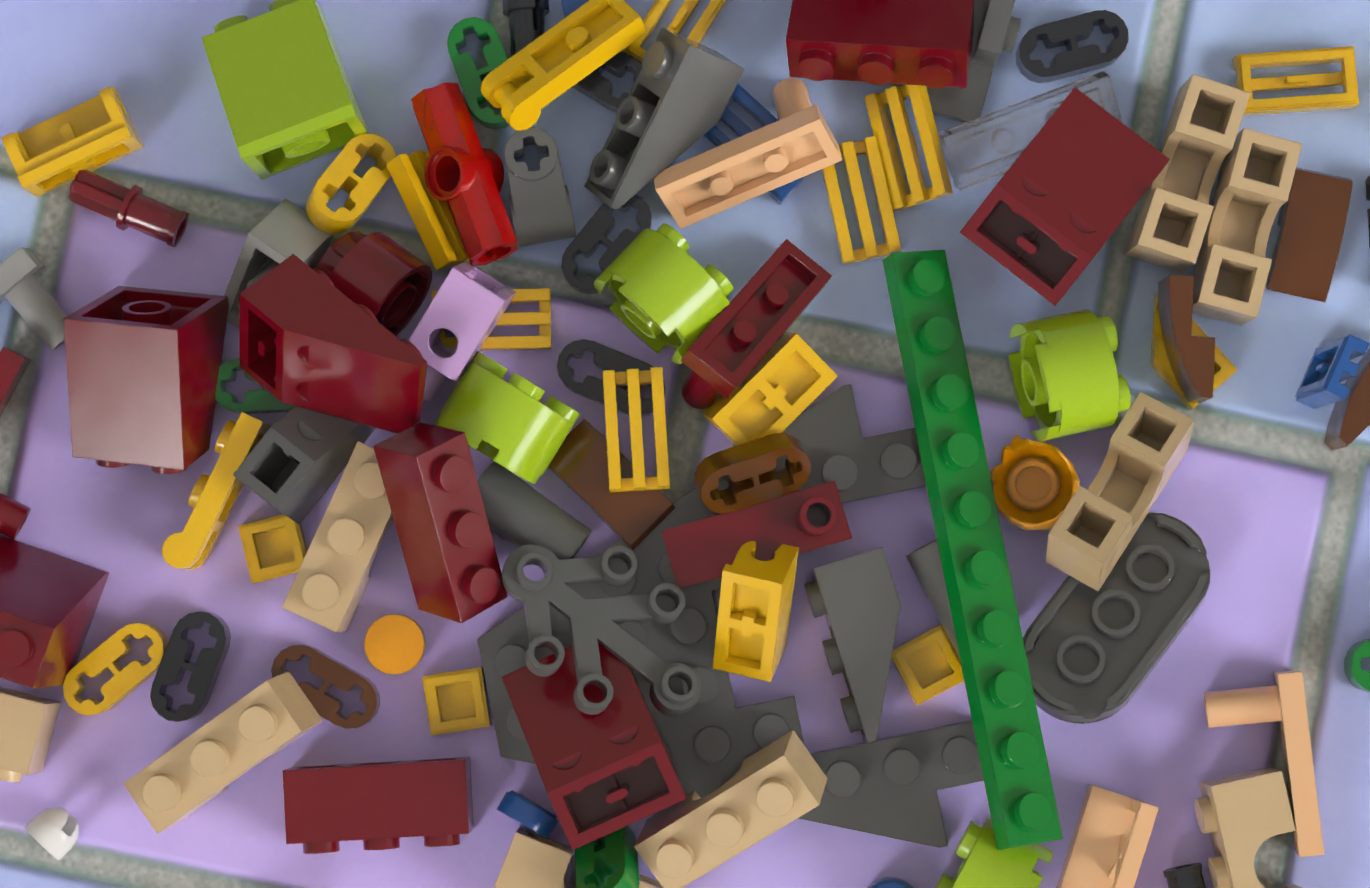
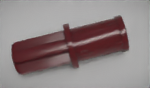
(128, 207)

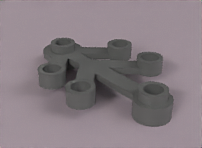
(594, 622)

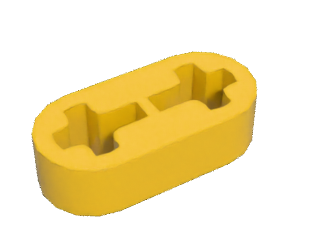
(342, 176)
(107, 657)

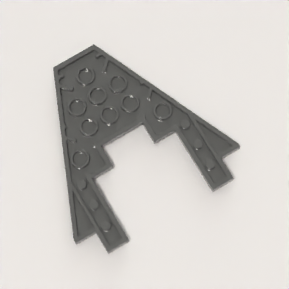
(870, 786)

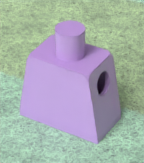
(469, 307)

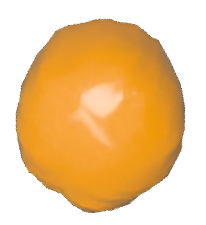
(1033, 484)

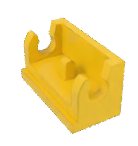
(72, 142)
(772, 393)
(755, 612)

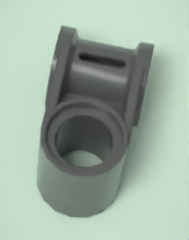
(538, 197)

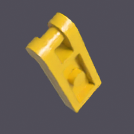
(560, 59)
(214, 495)

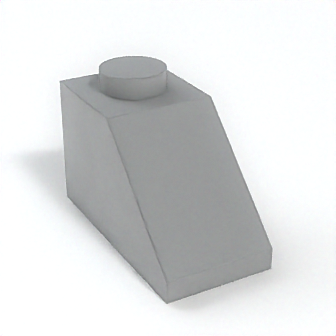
(268, 244)

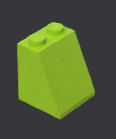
(283, 86)

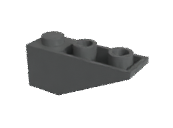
(666, 112)
(300, 459)
(863, 621)

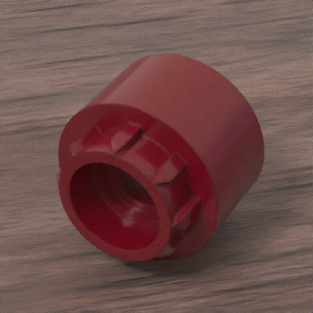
(378, 275)

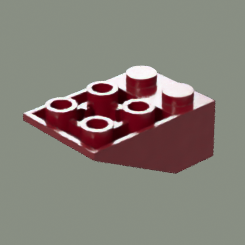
(1064, 196)
(326, 351)
(598, 766)

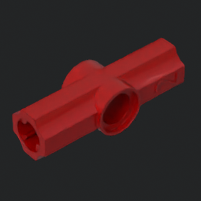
(464, 174)

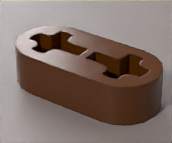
(752, 473)
(334, 674)

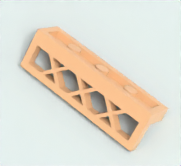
(1107, 841)

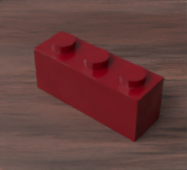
(882, 41)
(441, 521)
(378, 803)

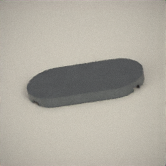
(1099, 646)

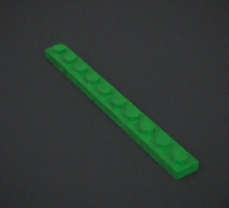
(972, 550)

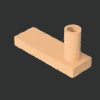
(752, 163)
(1285, 704)

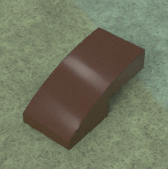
(1310, 235)
(1188, 355)
(1352, 414)
(584, 469)

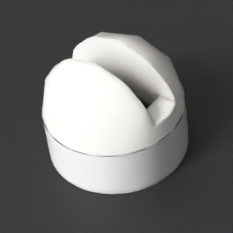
(54, 831)

